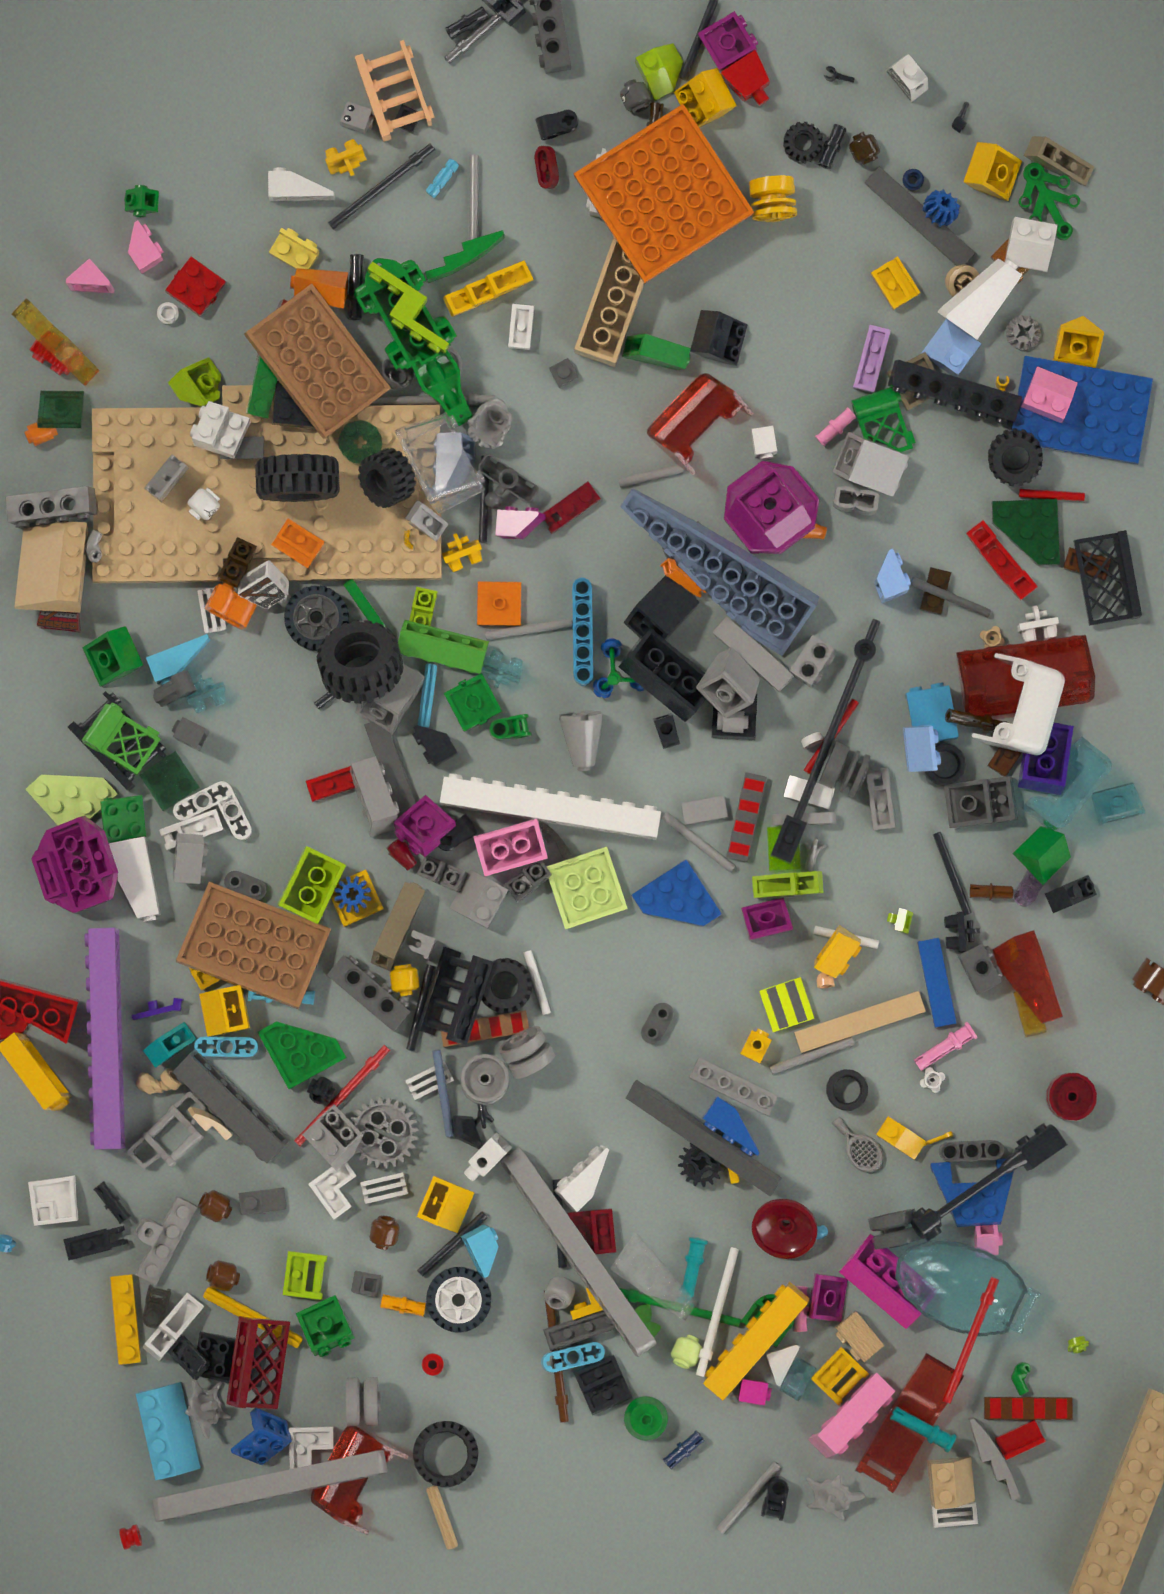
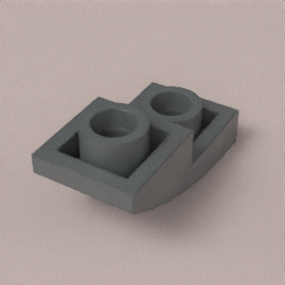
(442, 873)
(528, 880)

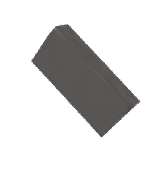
(249, 449)

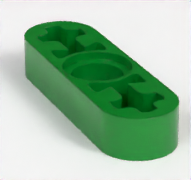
(362, 602)

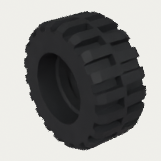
(297, 477)
(361, 682)

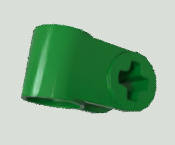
(512, 727)

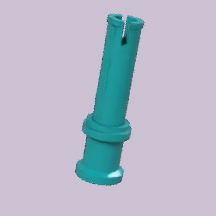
(694, 1260)
(932, 1433)

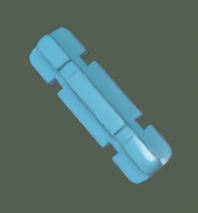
(442, 178)

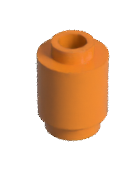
(39, 435)

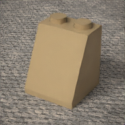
(951, 1482)

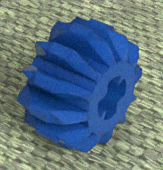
(941, 208)
(346, 890)

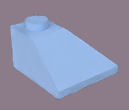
(951, 348)

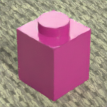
(754, 1391)

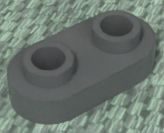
(245, 885)
(657, 1023)

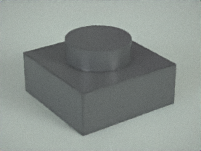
(563, 372)

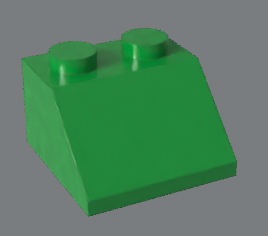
(112, 656)

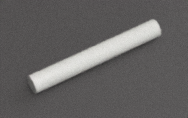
(828, 933)
(537, 982)

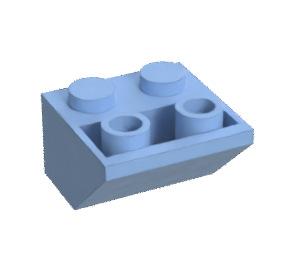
(890, 580)
(920, 748)

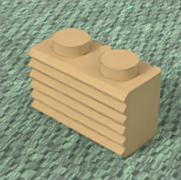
(859, 1337)

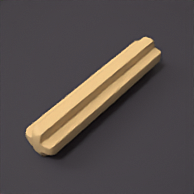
(442, 1517)

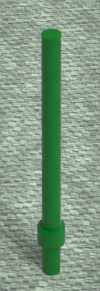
(633, 1295)

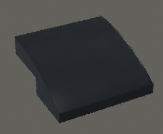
(748, 734)
(603, 1385)

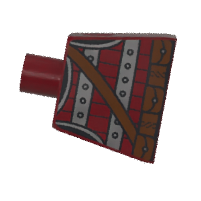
(59, 621)

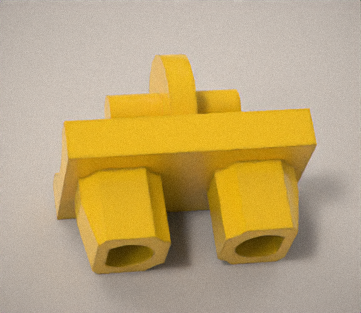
(345, 160)
(453, 556)

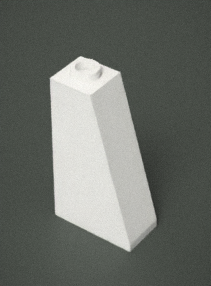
(981, 298)
(136, 876)

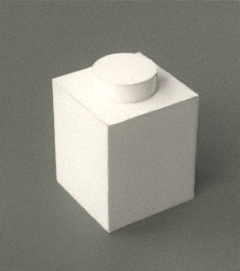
(764, 442)

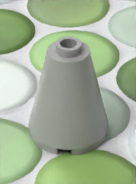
(582, 736)

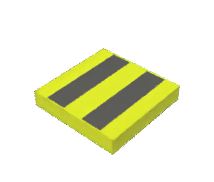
(786, 1004)

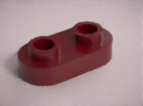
(546, 167)

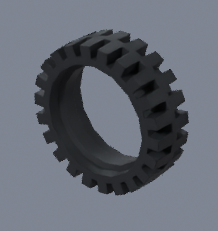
(449, 1480)

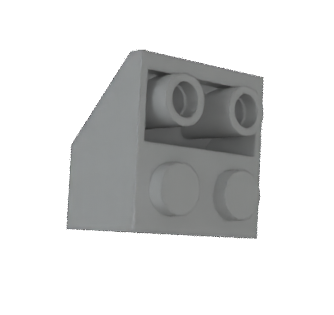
(334, 1137)

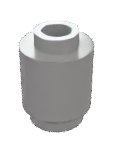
(734, 723)

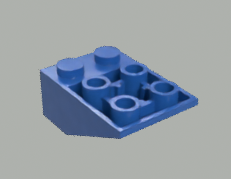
(727, 1120)

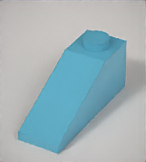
(174, 660)

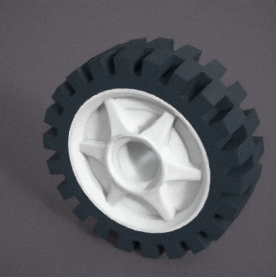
(454, 1317)

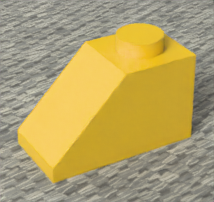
(901, 1138)

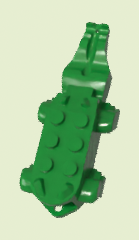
(435, 372)

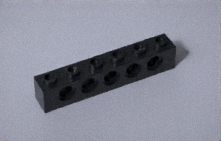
(1008, 402)

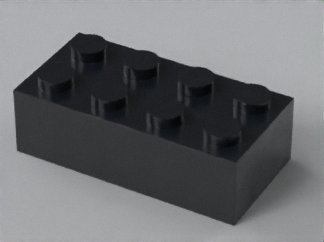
(665, 674)

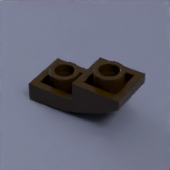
(237, 562)

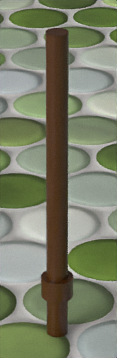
(561, 1399)

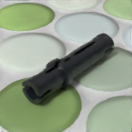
(355, 281)

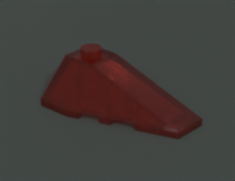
(1026, 970)

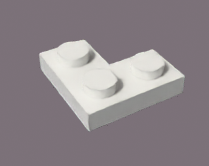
(328, 1192)
(308, 1439)

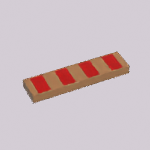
(494, 1027)

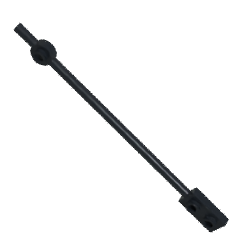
(793, 826)

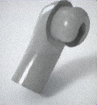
(92, 547)

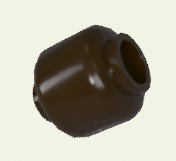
(864, 148)

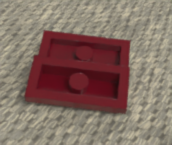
(596, 1229)

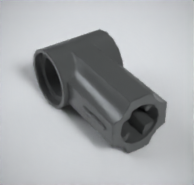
(178, 687)

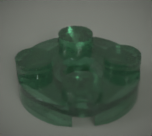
(352, 432)

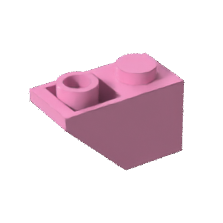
(142, 249)

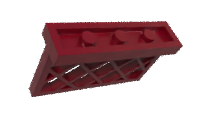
(244, 1362)

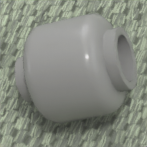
(559, 1293)

